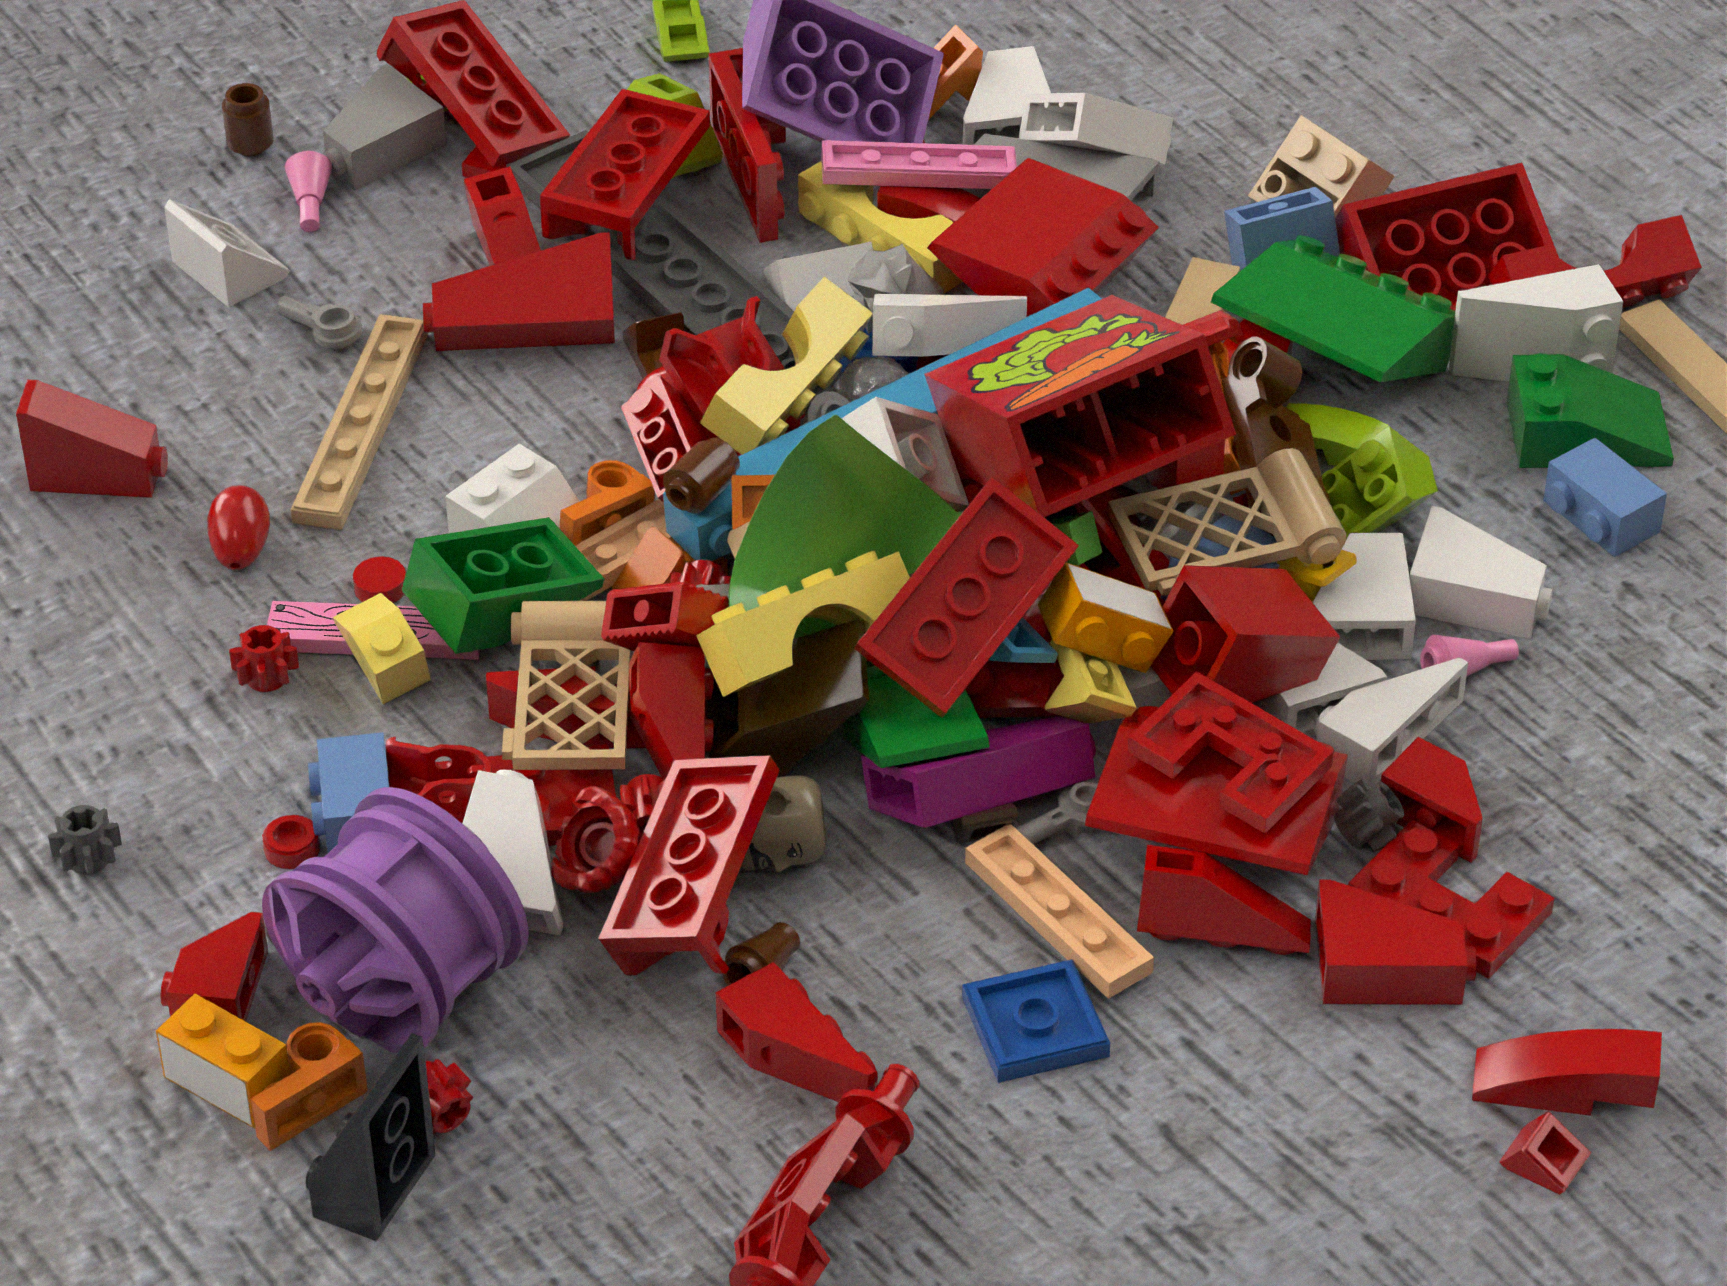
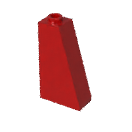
(528, 301)

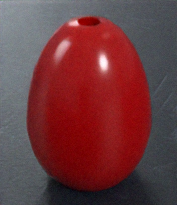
(238, 526)

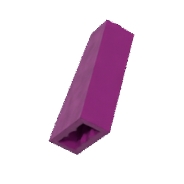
(1017, 765)

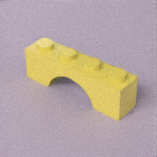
(854, 220)
(757, 401)
(758, 642)

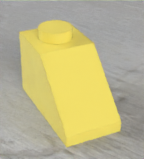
(384, 647)

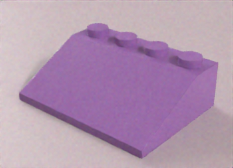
(836, 73)

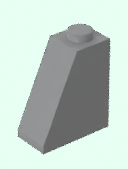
(383, 129)

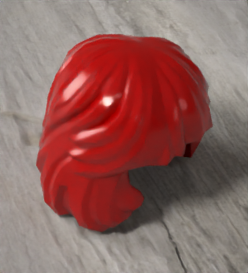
(595, 843)

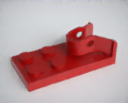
(472, 80)
(747, 145)
(621, 167)
(707, 360)
(966, 597)
(452, 781)
(688, 862)

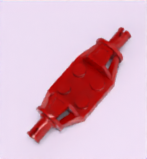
(856, 1148)

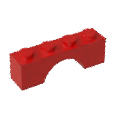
(1653, 261)

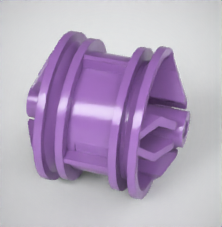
(395, 919)

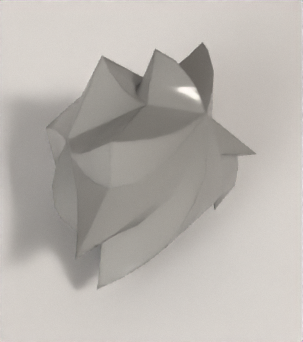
(889, 273)

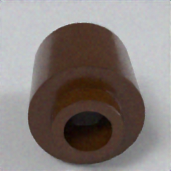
(247, 120)
(701, 475)

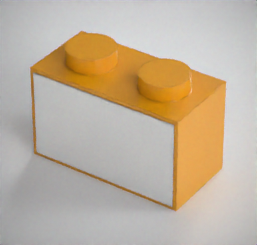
(1105, 617)
(220, 1056)

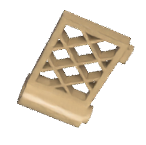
(1283, 491)
(572, 637)

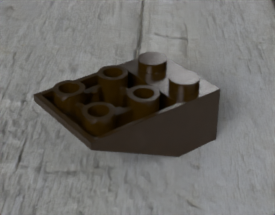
(797, 706)

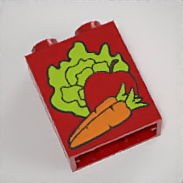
(1081, 403)

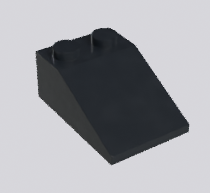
(377, 1150)

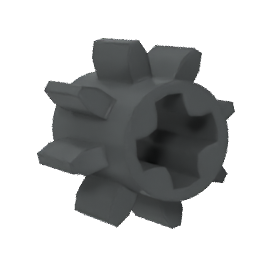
(1368, 815)
(84, 839)

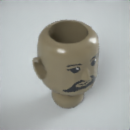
(789, 827)

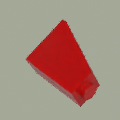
(86, 445)
(1388, 950)

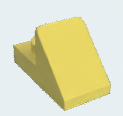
(1090, 689)

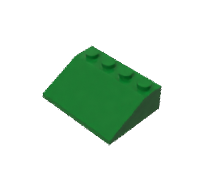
(1342, 310)

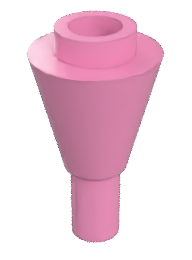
(308, 177)
(1475, 652)

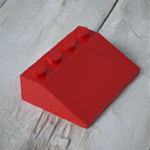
(1446, 231)
(1043, 237)
(1186, 809)

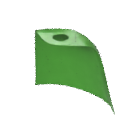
(832, 505)

